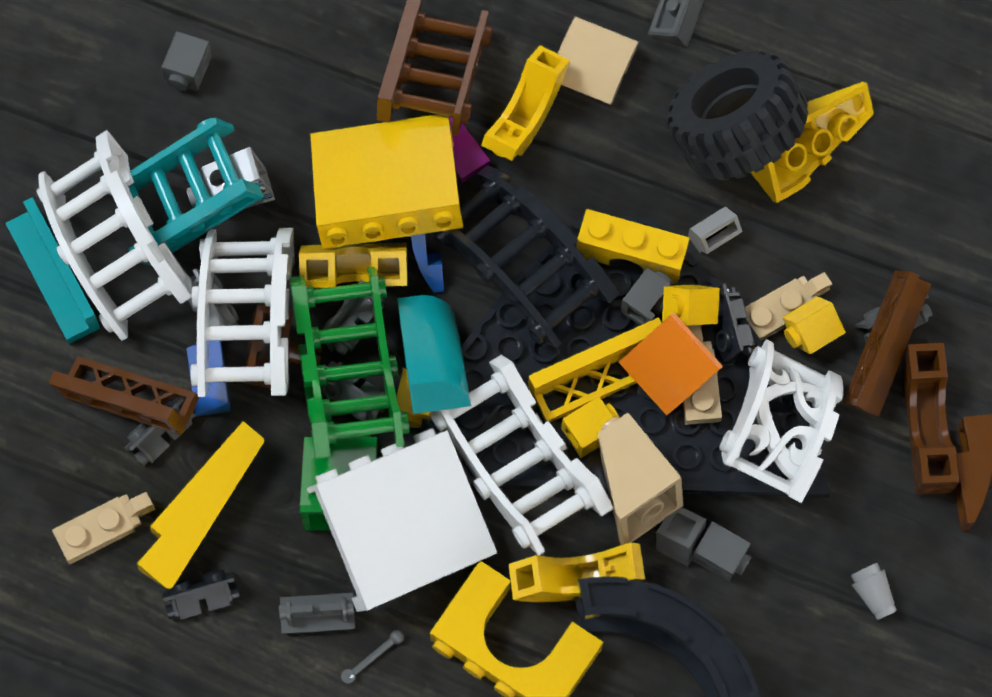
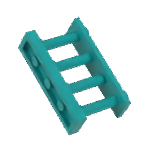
(208, 209)

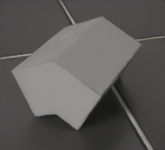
(711, 225)

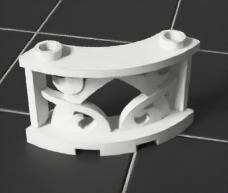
(805, 384)

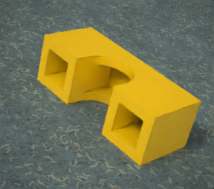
(616, 238)
(349, 263)

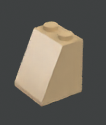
(637, 477)

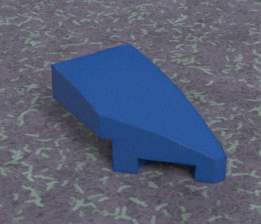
(429, 264)

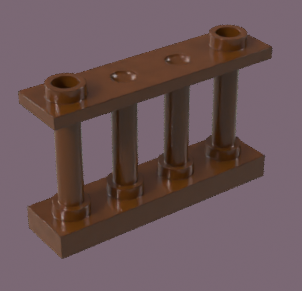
(407, 46)

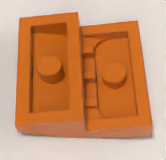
(670, 364)

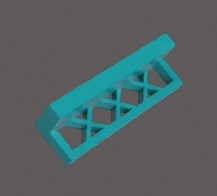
(52, 274)

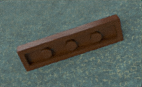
(887, 342)
(125, 402)

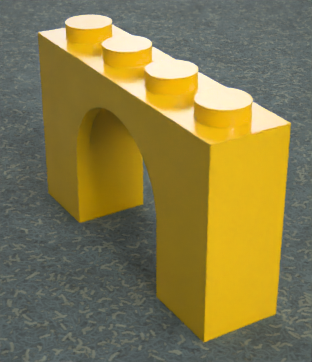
(462, 635)

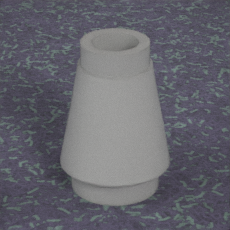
(874, 590)

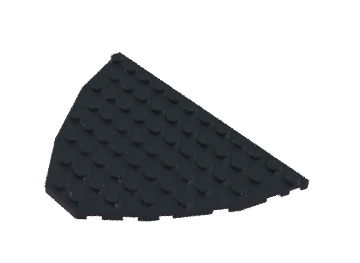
(688, 448)

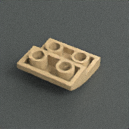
(596, 59)

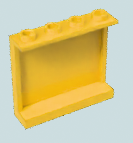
(385, 181)

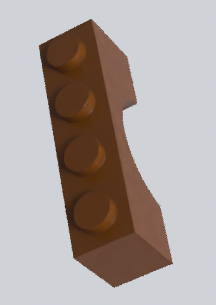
(925, 394)

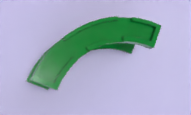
(316, 375)

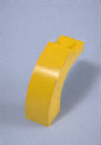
(528, 105)
(556, 578)

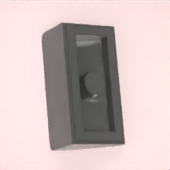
(675, 21)

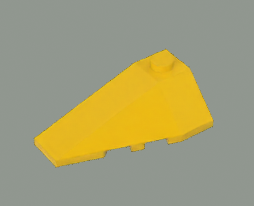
(828, 123)

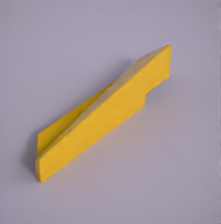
(197, 506)

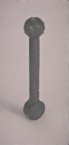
(349, 675)

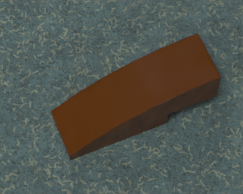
(974, 467)

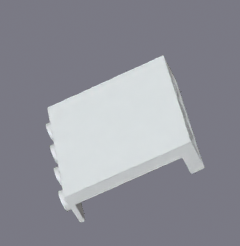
(403, 518)

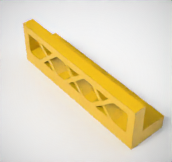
(587, 364)

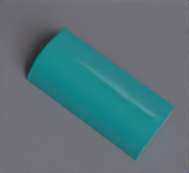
(432, 354)

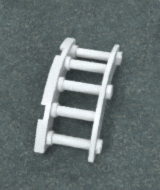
(130, 214)
(278, 265)
(548, 447)

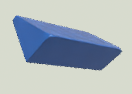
(217, 398)

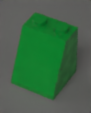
(341, 453)

